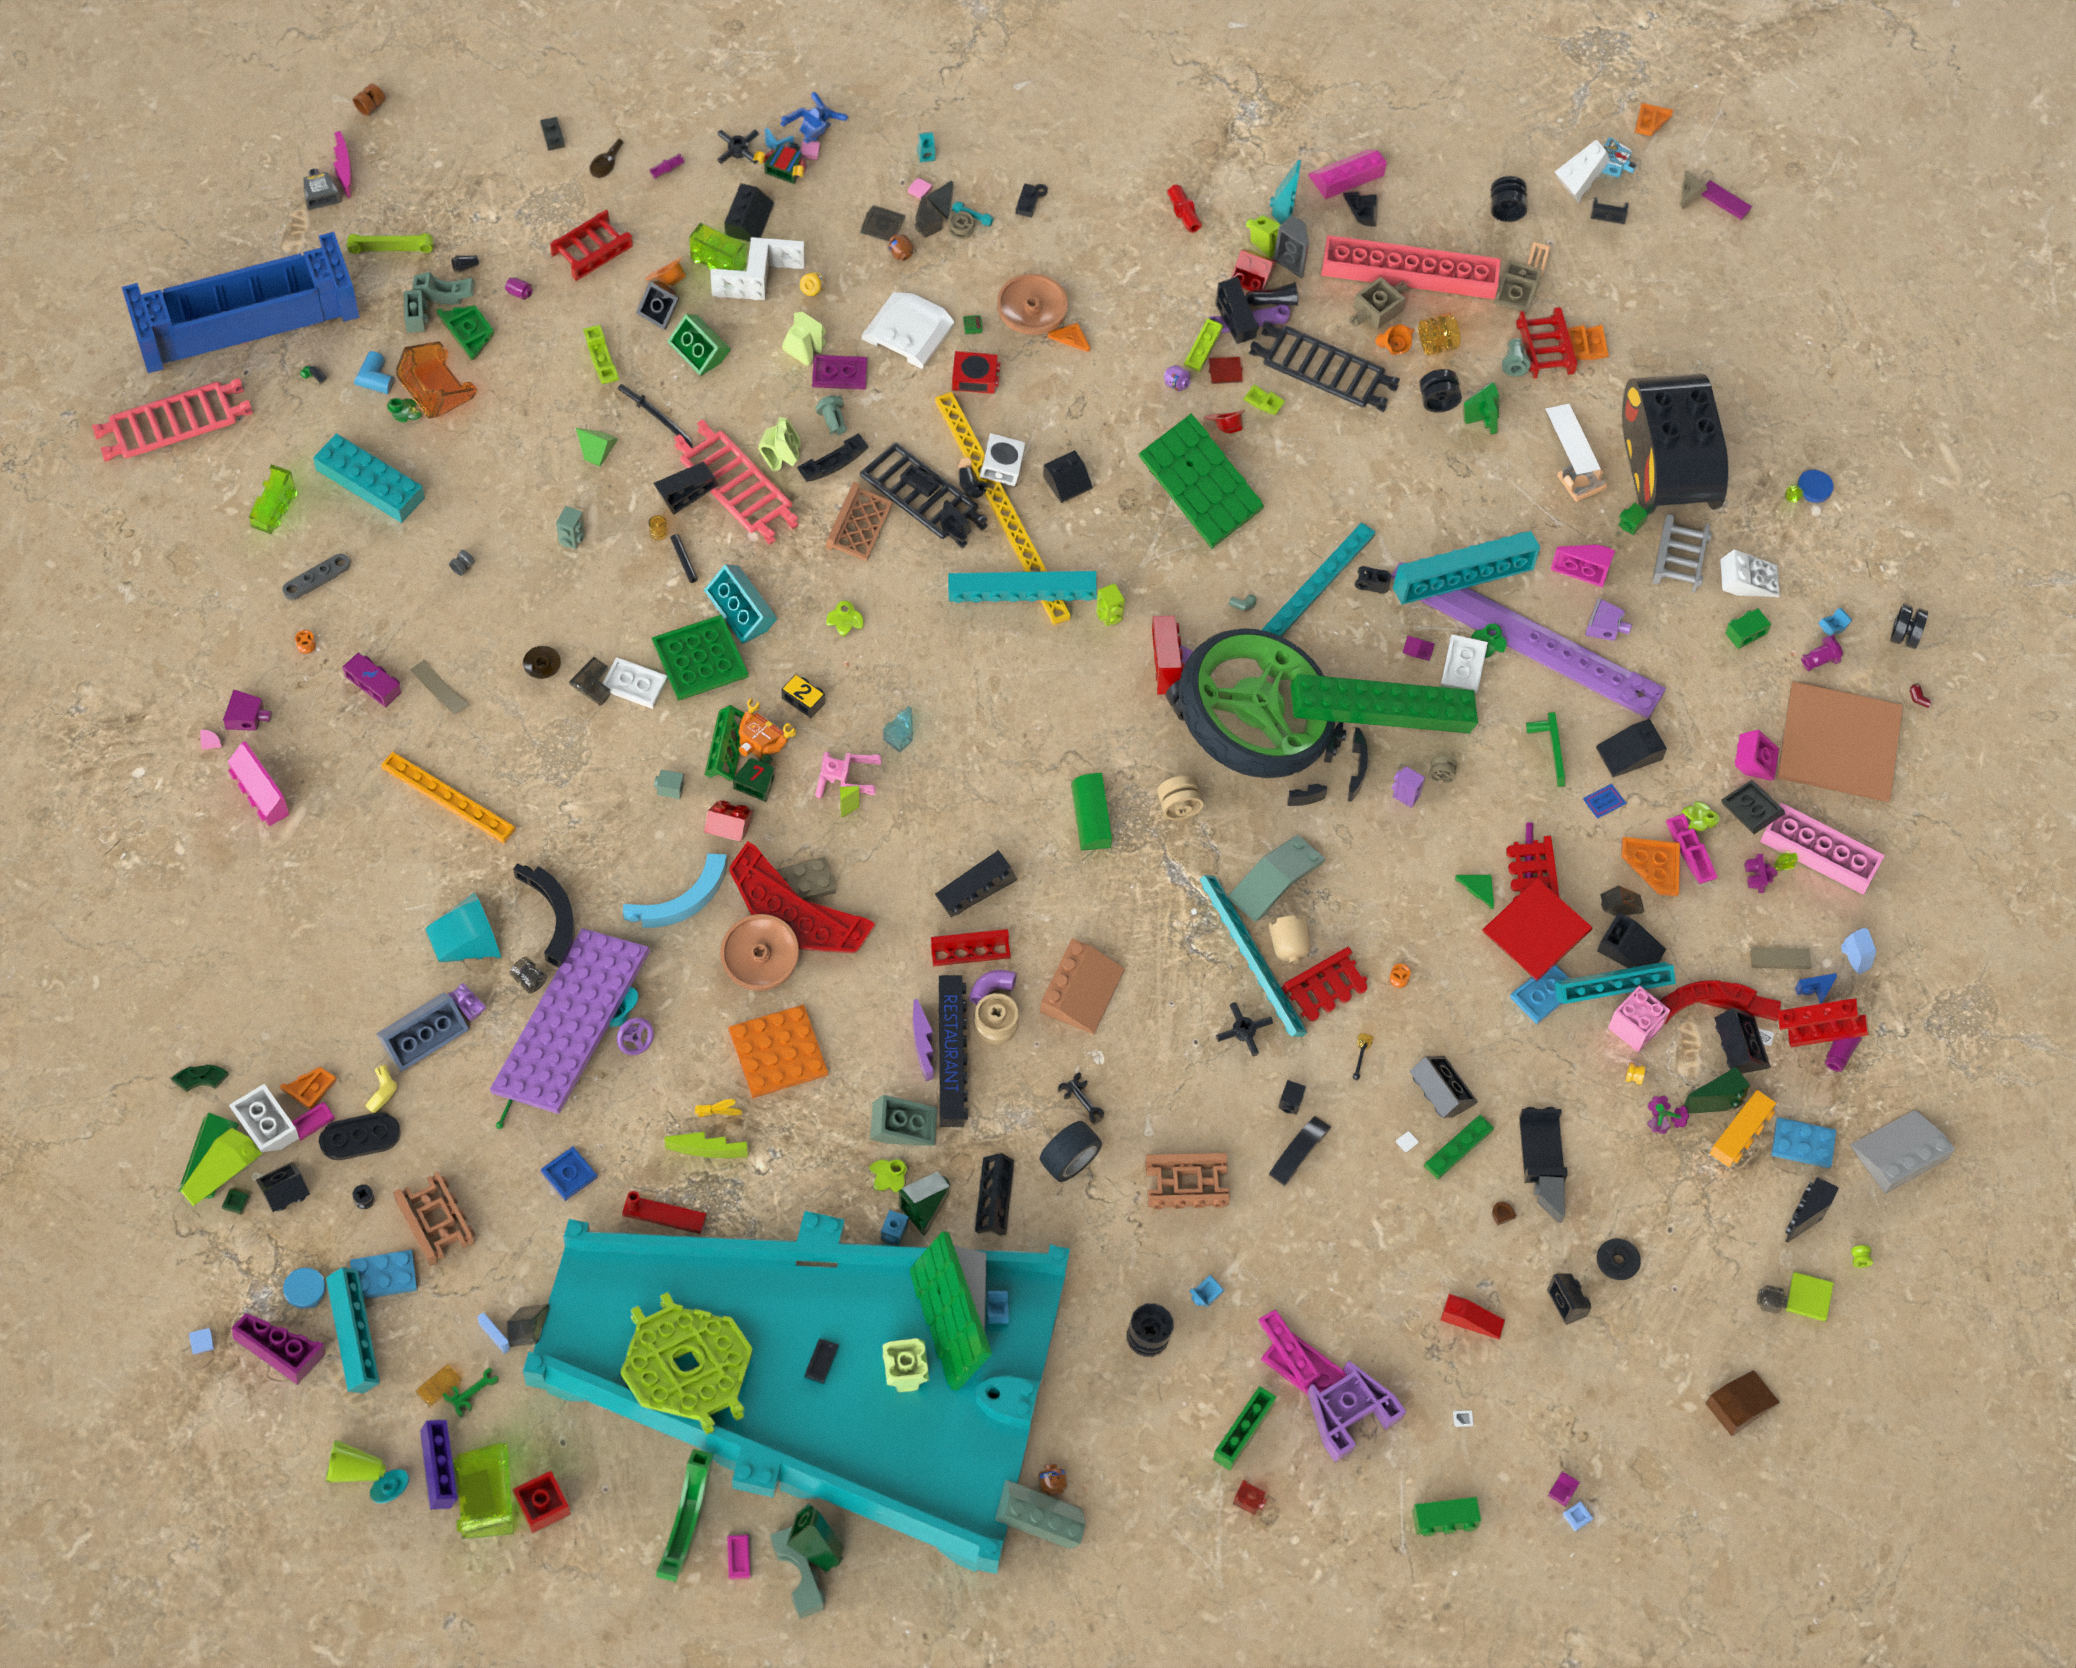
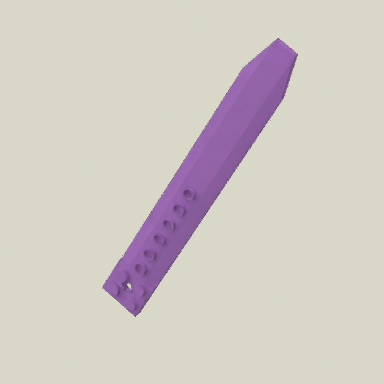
(1551, 649)

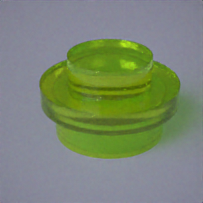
(1793, 493)

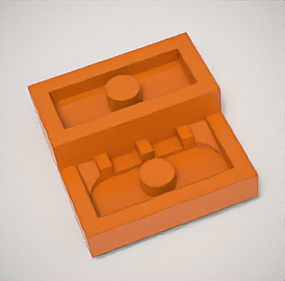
(1588, 342)

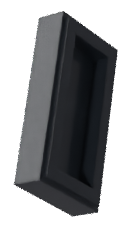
(919, 481)
(821, 1361)

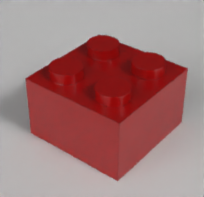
(541, 1501)

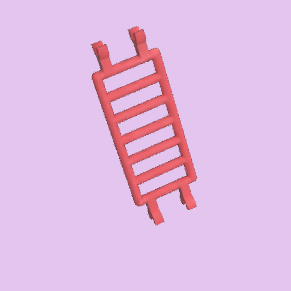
(113, 426)
(760, 525)

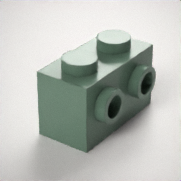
(414, 311)
(570, 527)

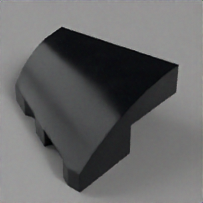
(1363, 207)

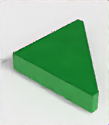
(1479, 886)

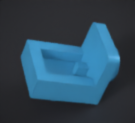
(1836, 623)
(1207, 1292)
(997, 1307)

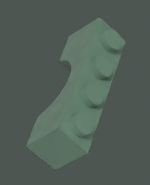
(806, 1596)

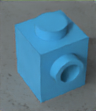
(894, 1228)

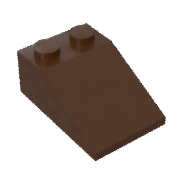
(1741, 1402)

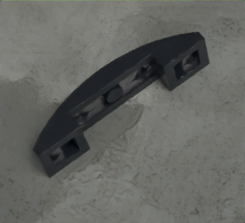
(833, 461)
(1359, 746)
(1298, 1150)

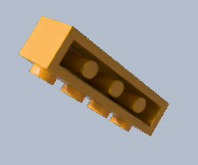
(1743, 1128)

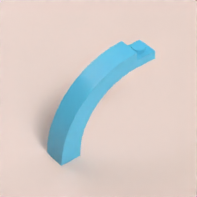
(685, 905)

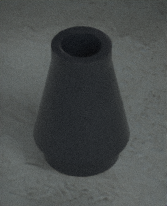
(463, 262)

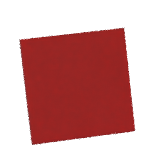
(1537, 929)

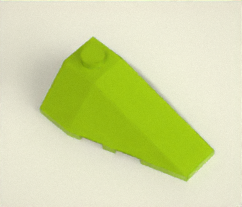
(223, 1161)

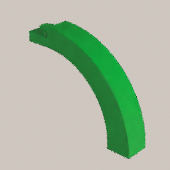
(687, 1516)

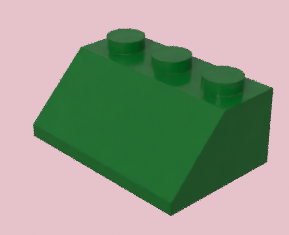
(698, 344)

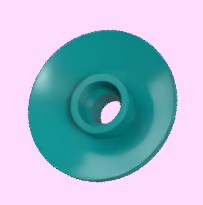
(389, 1486)

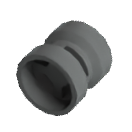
(462, 562)

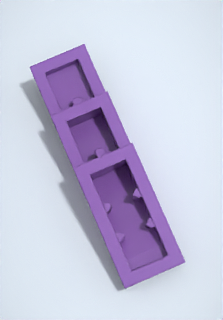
(922, 1036)

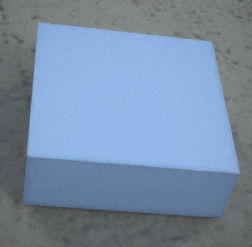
(201, 1341)
(1578, 1516)

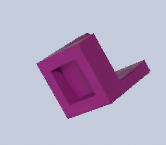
(1418, 648)
(1564, 1489)

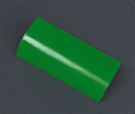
(1091, 812)
(210, 1129)

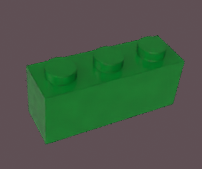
(1446, 1516)

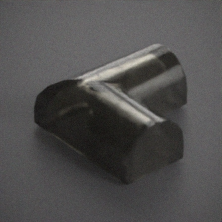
(587, 681)

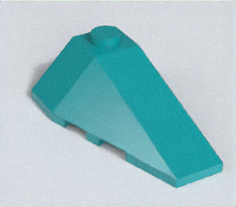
(1285, 195)

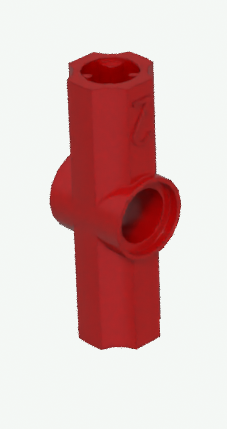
(1184, 208)

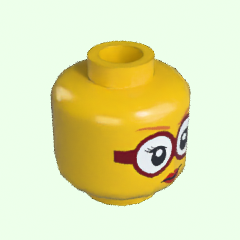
(812, 283)

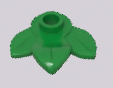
(403, 409)
(1495, 642)

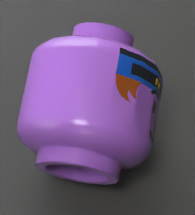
(1177, 378)

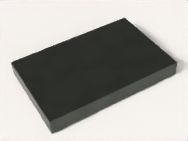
(1753, 806)

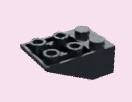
(1630, 943)
(1812, 1207)

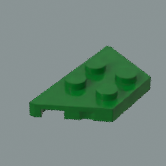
(468, 328)

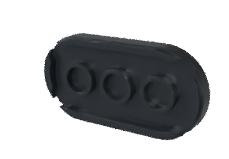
(359, 1136)

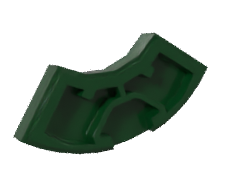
(200, 1076)

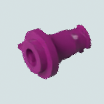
(1823, 654)

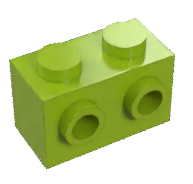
(1110, 605)

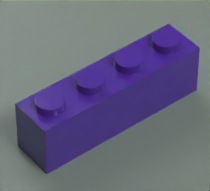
(438, 1464)

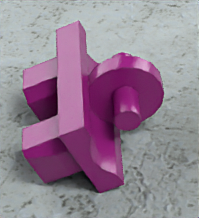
(1763, 873)

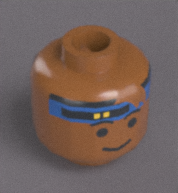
(900, 247)
(1053, 1480)

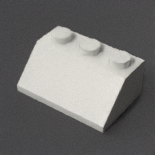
(264, 1120)

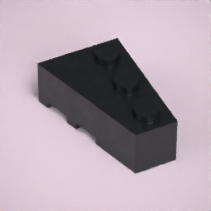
(1236, 310)
(686, 486)

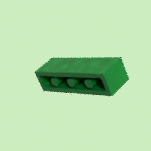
(1244, 1428)

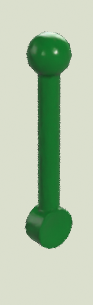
(499, 1124)

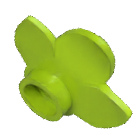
(844, 620)
(1701, 816)
(886, 1177)

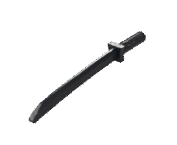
(641, 402)

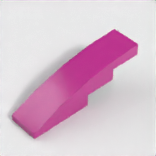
(342, 165)
(1691, 849)

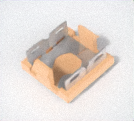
(1582, 485)

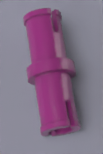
(666, 166)

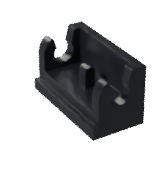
(1608, 212)

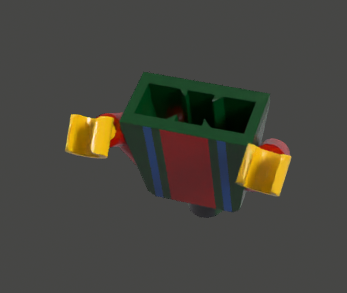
(783, 162)

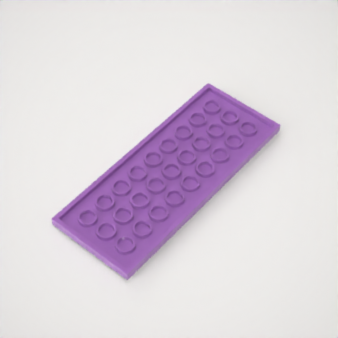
(570, 1021)

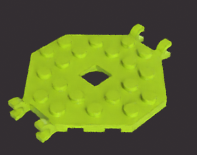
(691, 1394)

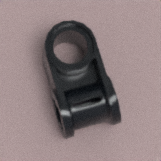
(1373, 579)

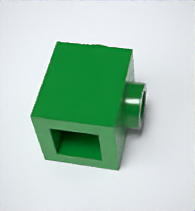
(1633, 518)

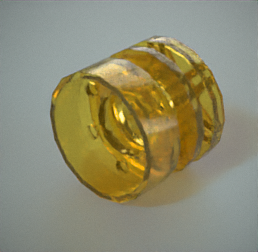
(1439, 334)

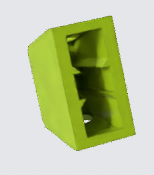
(1264, 234)

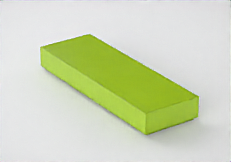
(1203, 345)

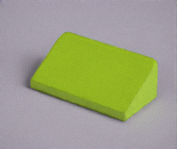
(849, 799)

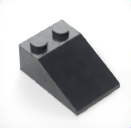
(1632, 748)

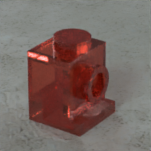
(1244, 1502)

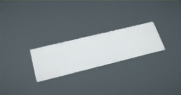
(1573, 439)

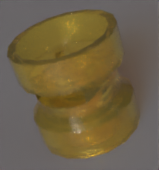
(658, 527)

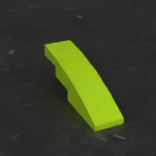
(697, 1145)

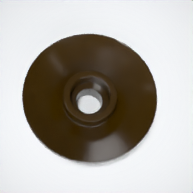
(538, 656)

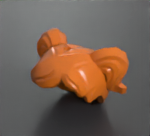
(1396, 335)

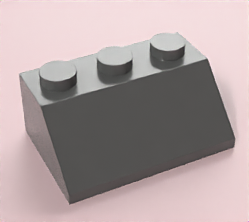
(1292, 246)

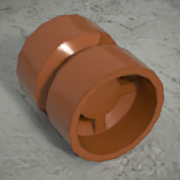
(369, 99)

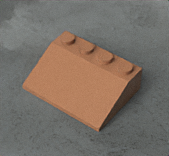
(1081, 987)

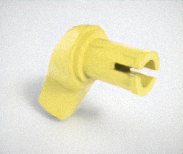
(385, 1091)

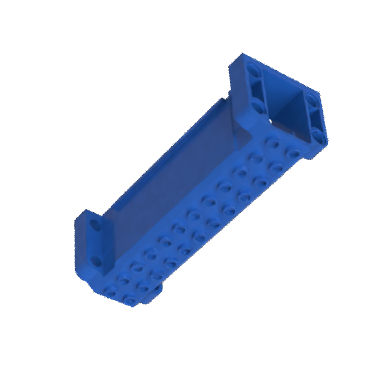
(242, 305)

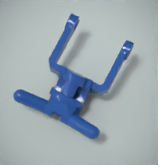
(814, 120)

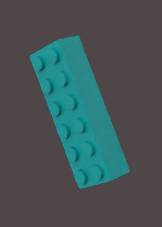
(368, 478)

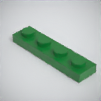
(1459, 1147)

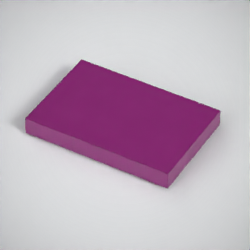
(839, 372)

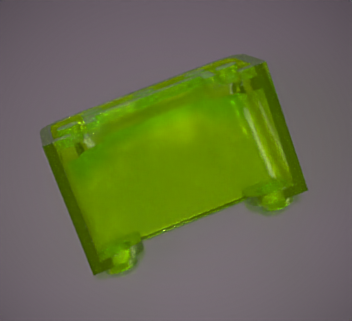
(484, 1492)

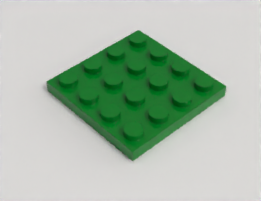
(699, 657)

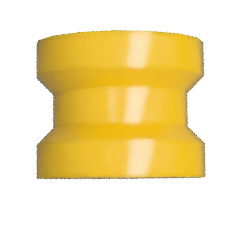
(1635, 1073)

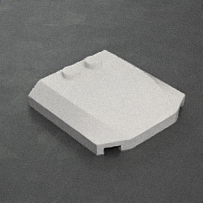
(910, 327)

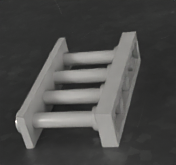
(1665, 557)

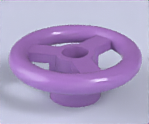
(626, 1032)

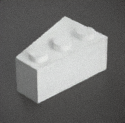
(1583, 169)

